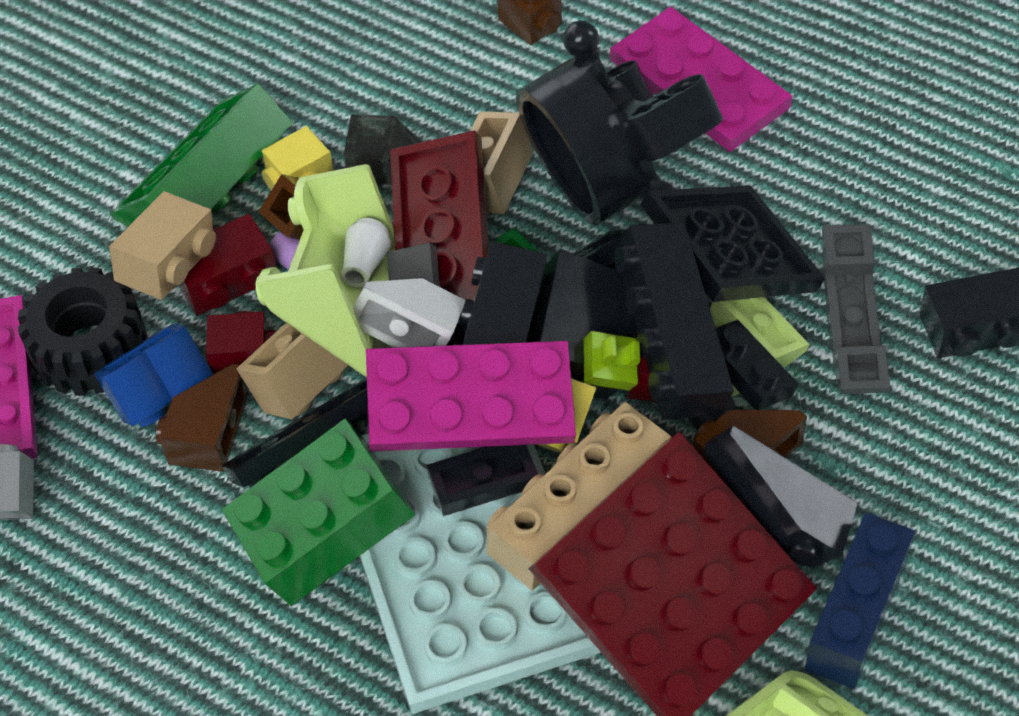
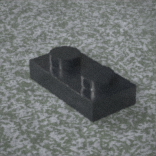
(753, 368)
(480, 476)

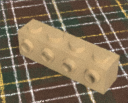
(570, 489)

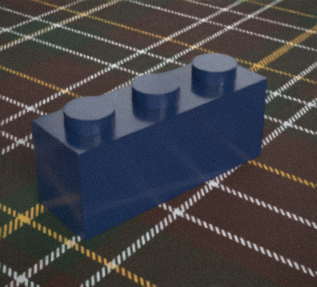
(859, 600)

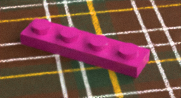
(16, 389)

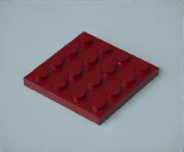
(673, 580)

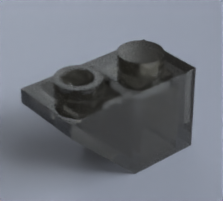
(370, 143)

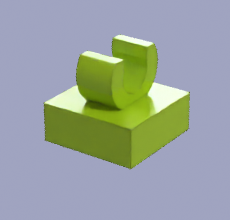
(611, 360)

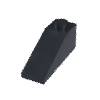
(790, 503)

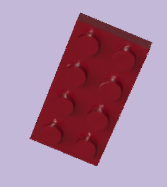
(442, 203)

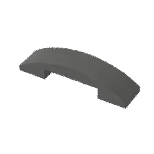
(852, 310)

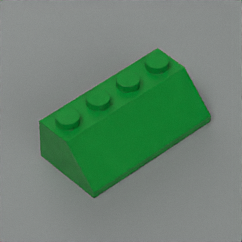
(212, 155)

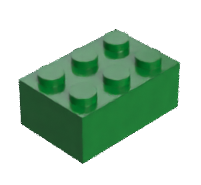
(317, 513)

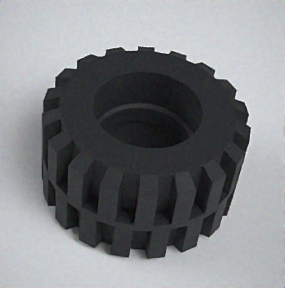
(72, 304)

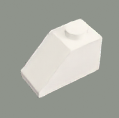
(408, 312)

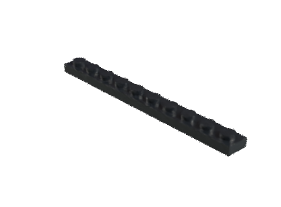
(278, 448)

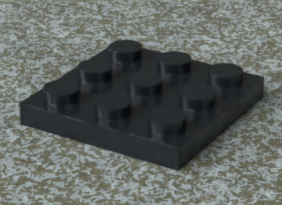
(736, 242)

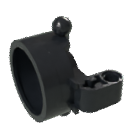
(606, 127)

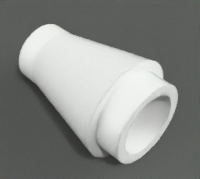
(364, 248)

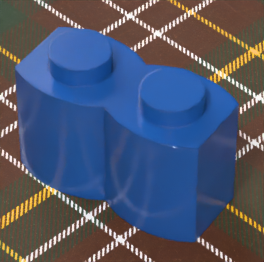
(153, 374)

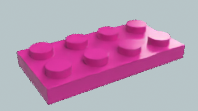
(676, 48)
(469, 396)

